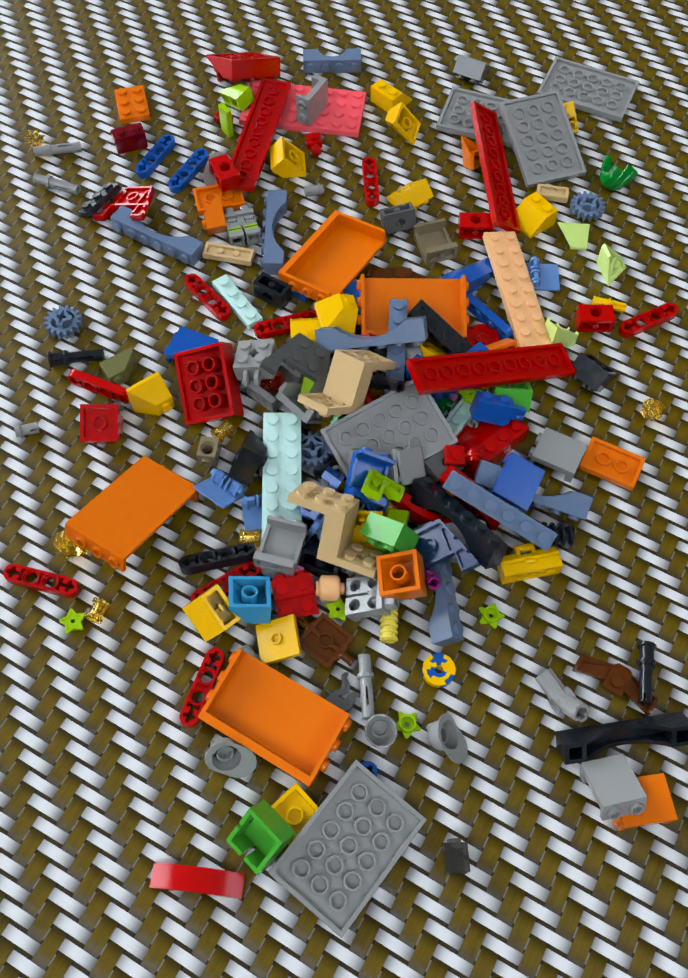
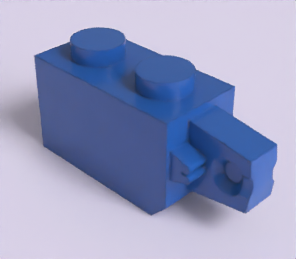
(495, 409)

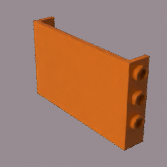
(332, 256)
(444, 296)
(129, 511)
(275, 717)

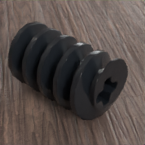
(565, 533)

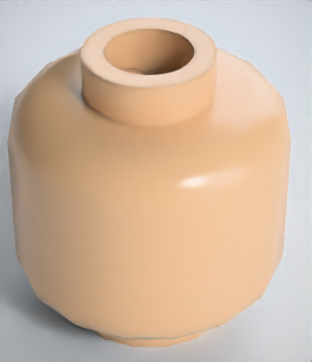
(329, 588)

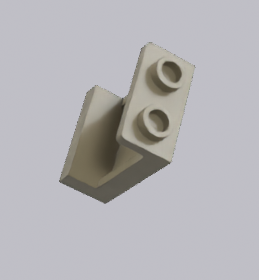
(434, 241)

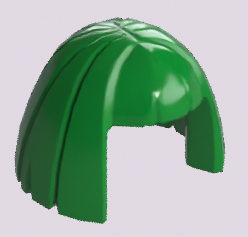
(613, 177)

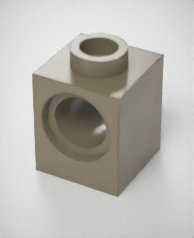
(208, 444)

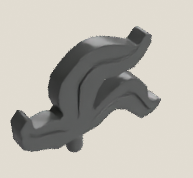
(344, 704)

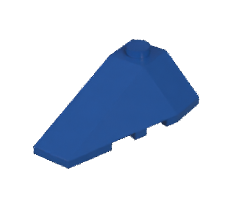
(476, 274)

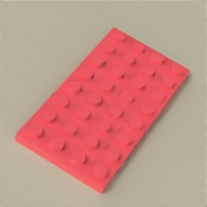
(339, 118)

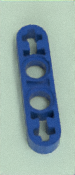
(145, 168)
(178, 183)
(488, 317)

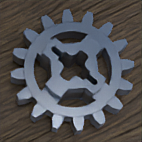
(587, 206)
(64, 320)
(313, 450)

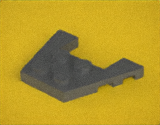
(303, 356)

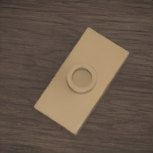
(553, 193)

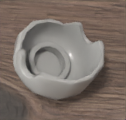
(381, 731)

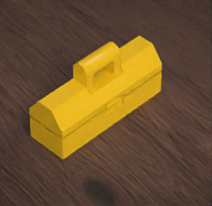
(530, 565)

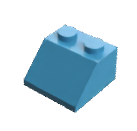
(250, 598)

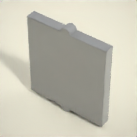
(410, 464)

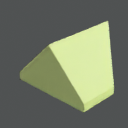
(575, 234)
(610, 264)
(560, 335)

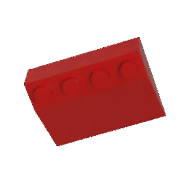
(245, 65)
(208, 384)
(491, 441)

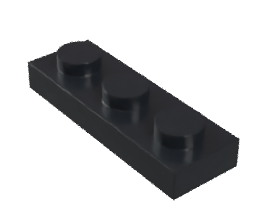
(99, 199)

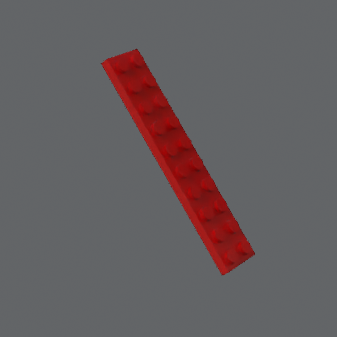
(259, 131)
(494, 168)
(489, 368)

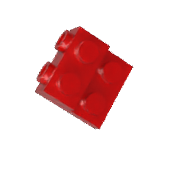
(294, 595)

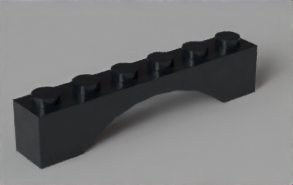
(482, 542)
(582, 743)

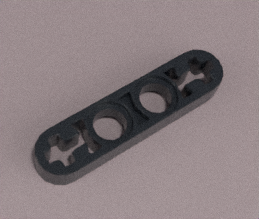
(189, 565)

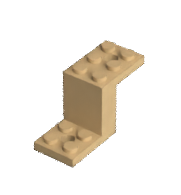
(346, 382)
(337, 528)

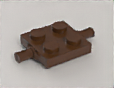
(325, 641)

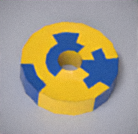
(438, 661)

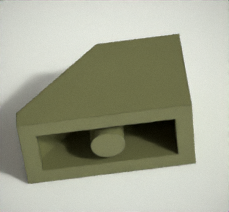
(118, 367)

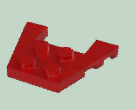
(133, 197)

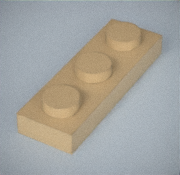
(228, 253)

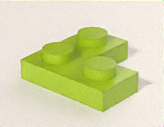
(378, 484)

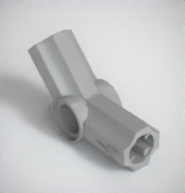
(562, 698)

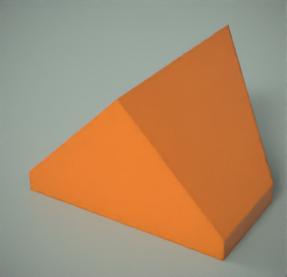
(470, 154)

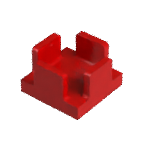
(100, 423)

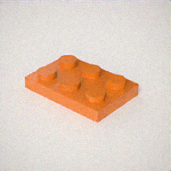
(132, 104)
(206, 194)
(612, 463)

